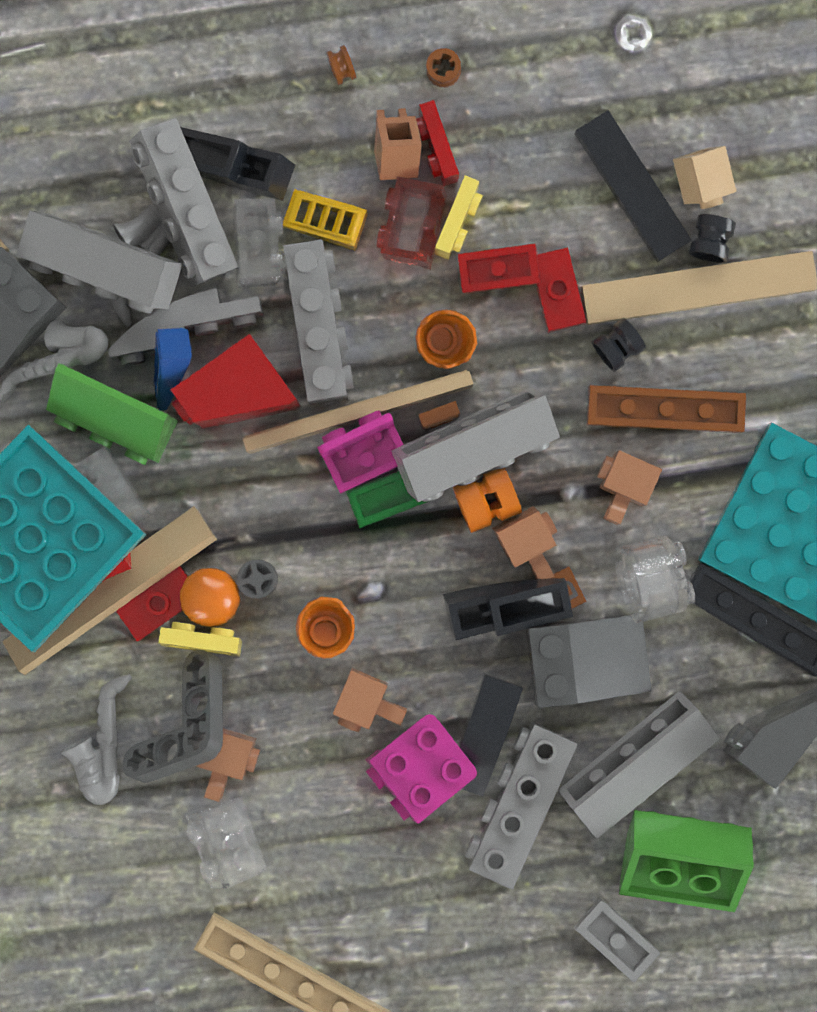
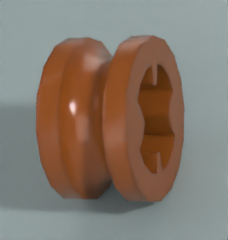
(436, 58)
(341, 65)

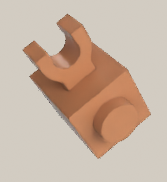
(397, 146)
(629, 482)
(526, 539)
(362, 700)
(233, 760)

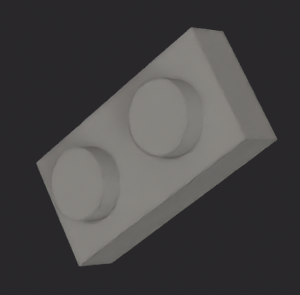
(617, 939)

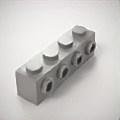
(182, 202)
(98, 260)
(315, 322)
(476, 445)
(638, 764)
(521, 804)

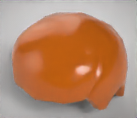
(446, 339)
(210, 597)
(325, 627)

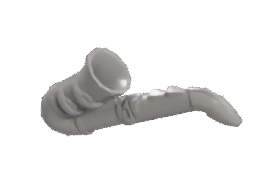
(142, 231)
(71, 347)
(97, 767)

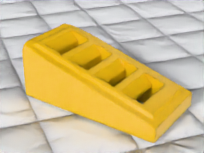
(342, 209)

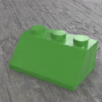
(109, 415)
(686, 861)

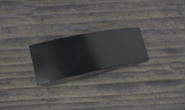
(239, 165)
(507, 606)
(488, 728)

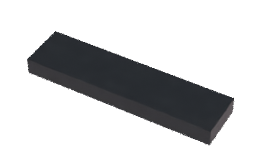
(632, 186)
(755, 618)

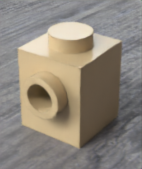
(705, 176)

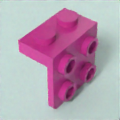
(361, 452)
(421, 769)

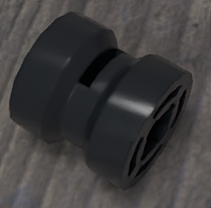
(712, 238)
(618, 344)

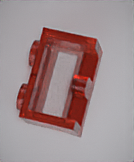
(412, 222)

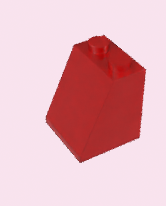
(233, 389)

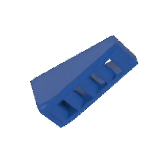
(170, 363)

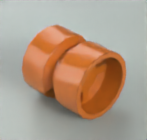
(475, 506)

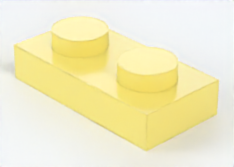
(465, 204)
(184, 637)

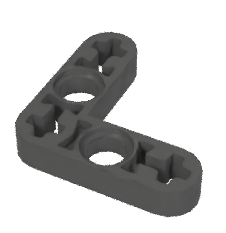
(200, 734)

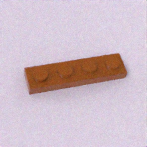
(666, 409)

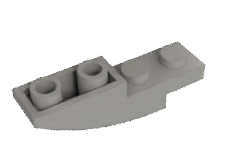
(197, 313)

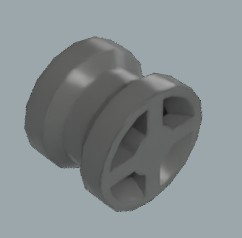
(250, 580)

